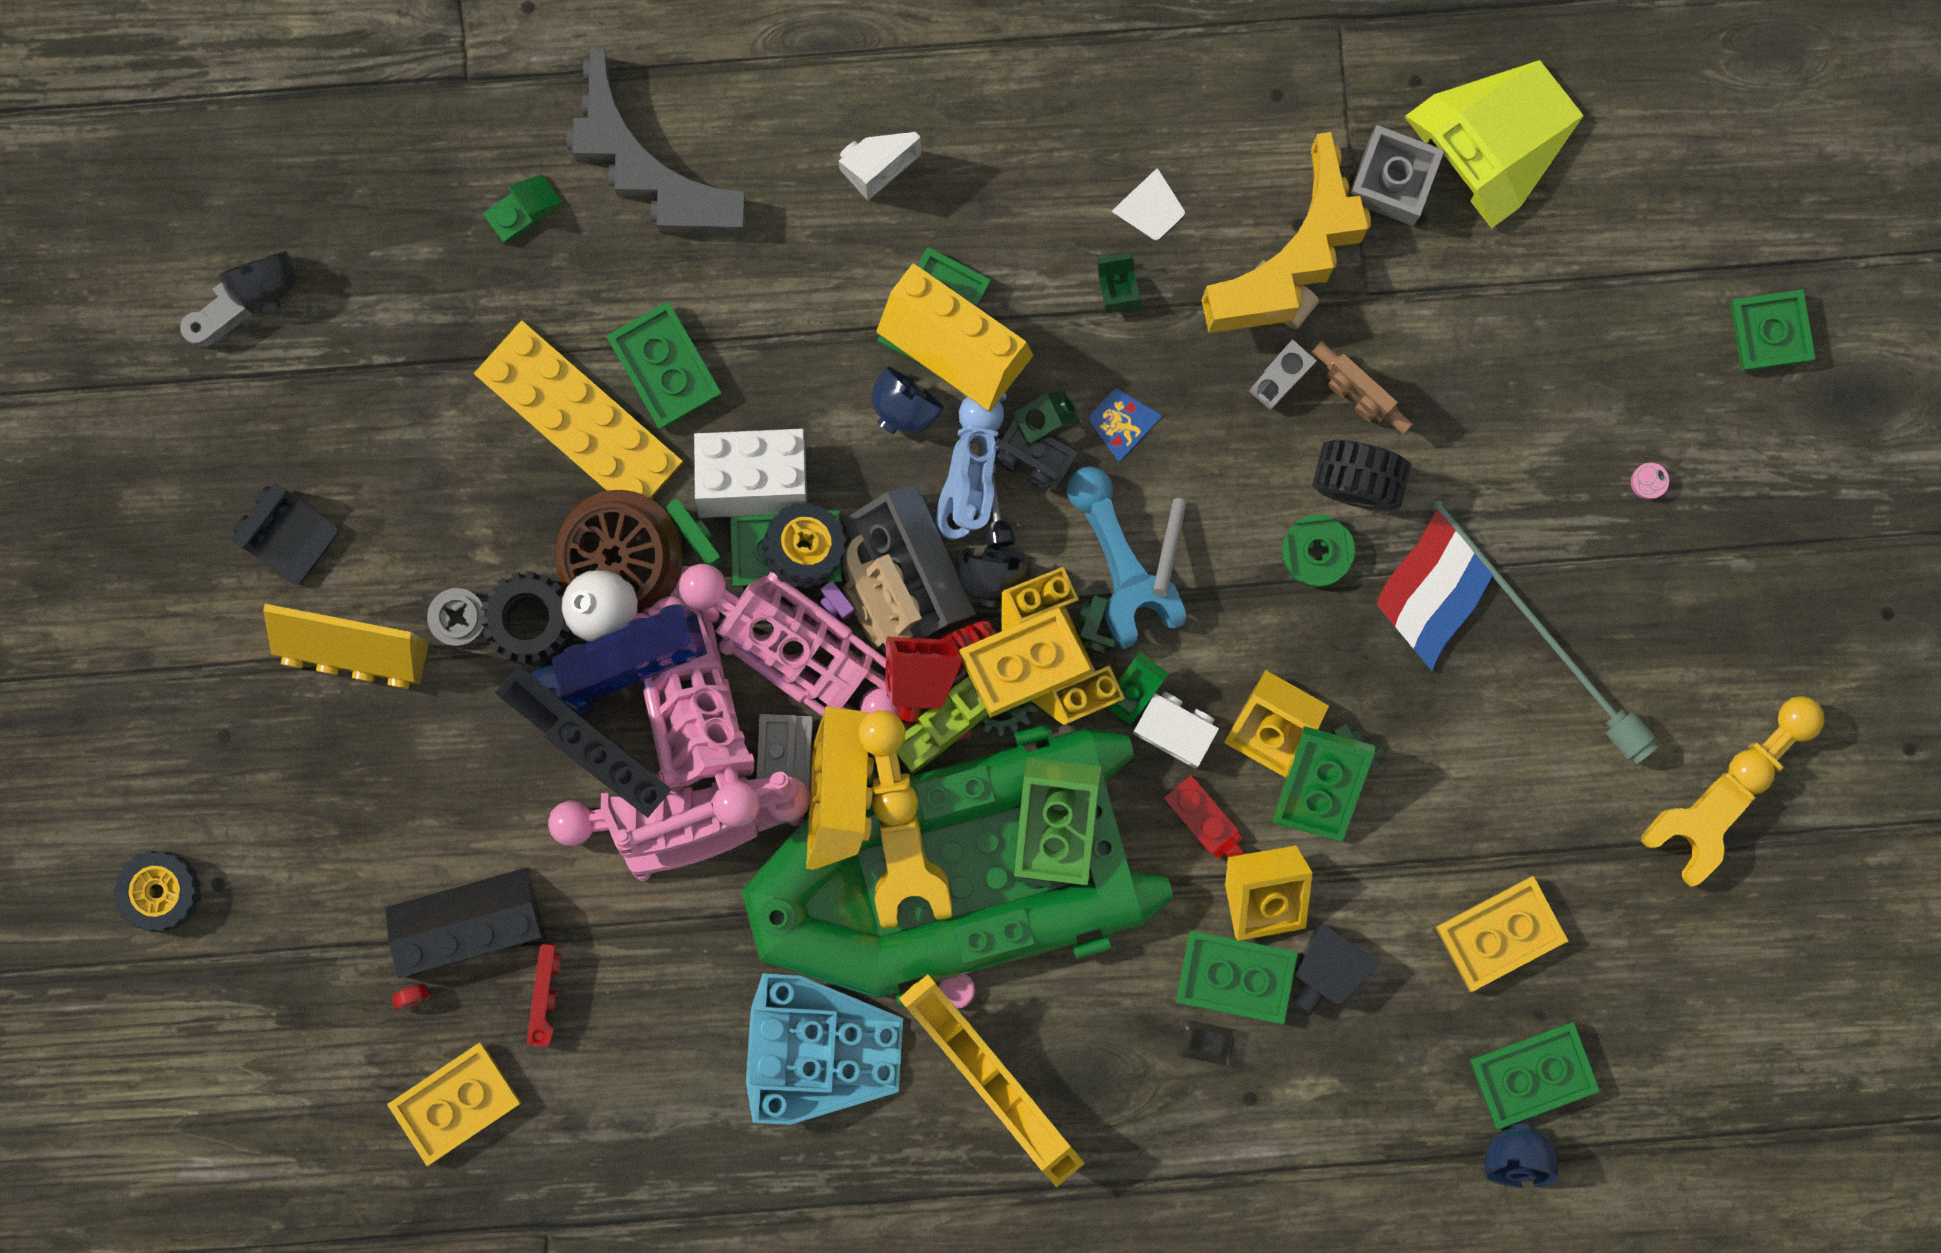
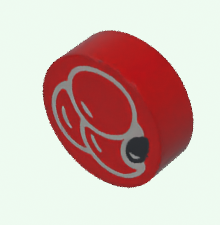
(411, 997)

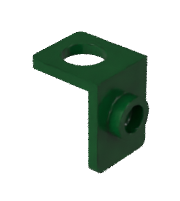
(1058, 413)

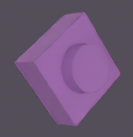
(835, 602)

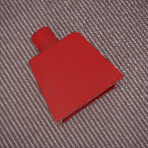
(919, 673)

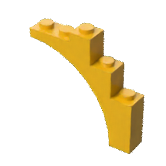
(1273, 290)
(992, 1080)

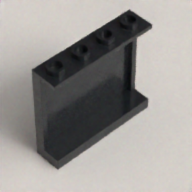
(583, 741)

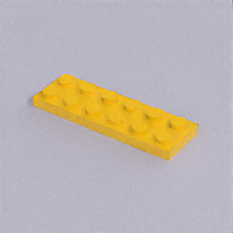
(576, 415)

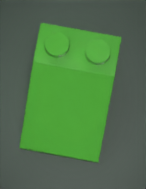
(1057, 821)

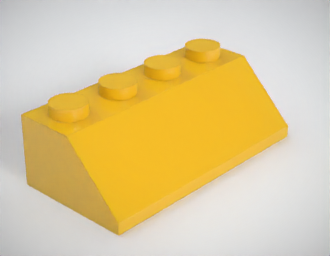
(953, 338)
(838, 789)

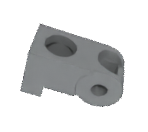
(214, 320)
(1282, 375)

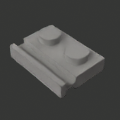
(785, 746)

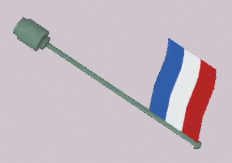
(1439, 590)

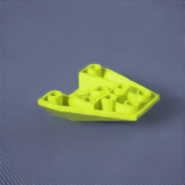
(1499, 133)

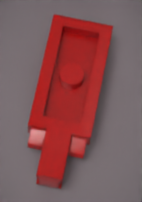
(1204, 819)
(544, 998)

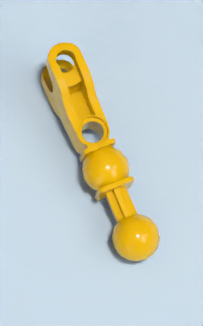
(1727, 798)
(896, 808)

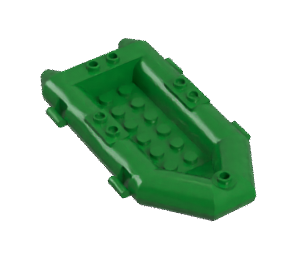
(969, 825)

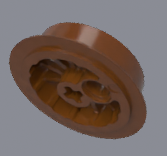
(650, 515)

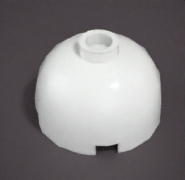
(598, 604)

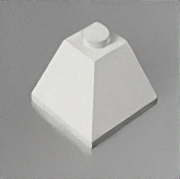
(878, 160)

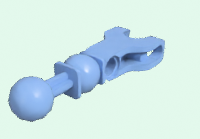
(970, 476)

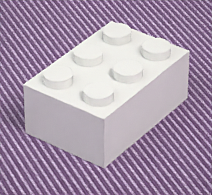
(749, 472)

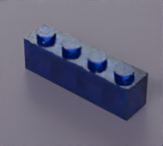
(629, 655)

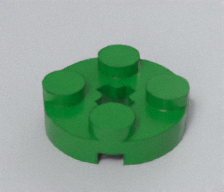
(1332, 535)

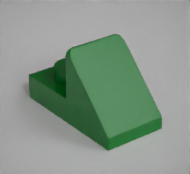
(523, 208)
(1138, 686)

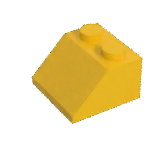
(1274, 721)
(1268, 892)

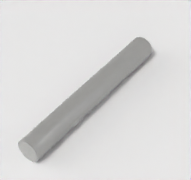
(1169, 547)

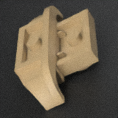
(879, 597)

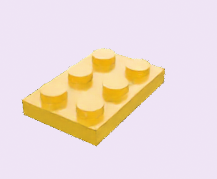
(1024, 662)
(1501, 934)
(454, 1103)

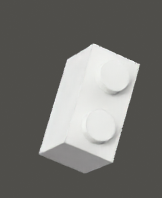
(1175, 729)

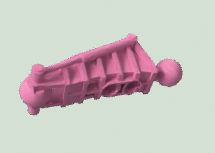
(704, 588)
(699, 728)
(682, 825)

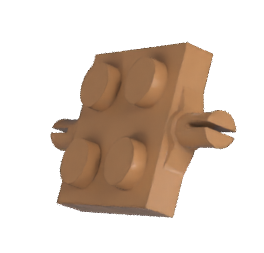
(1353, 382)

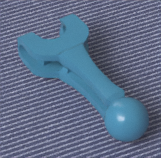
(1091, 492)

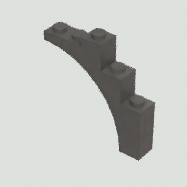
(681, 203)

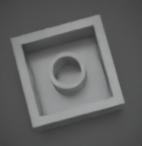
(1396, 175)

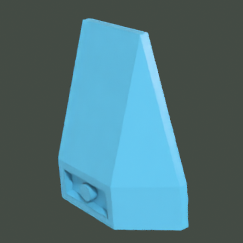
(817, 1051)

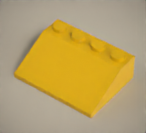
(346, 646)

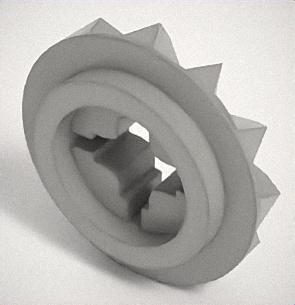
(440, 621)

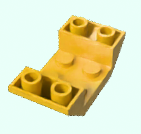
(1081, 696)

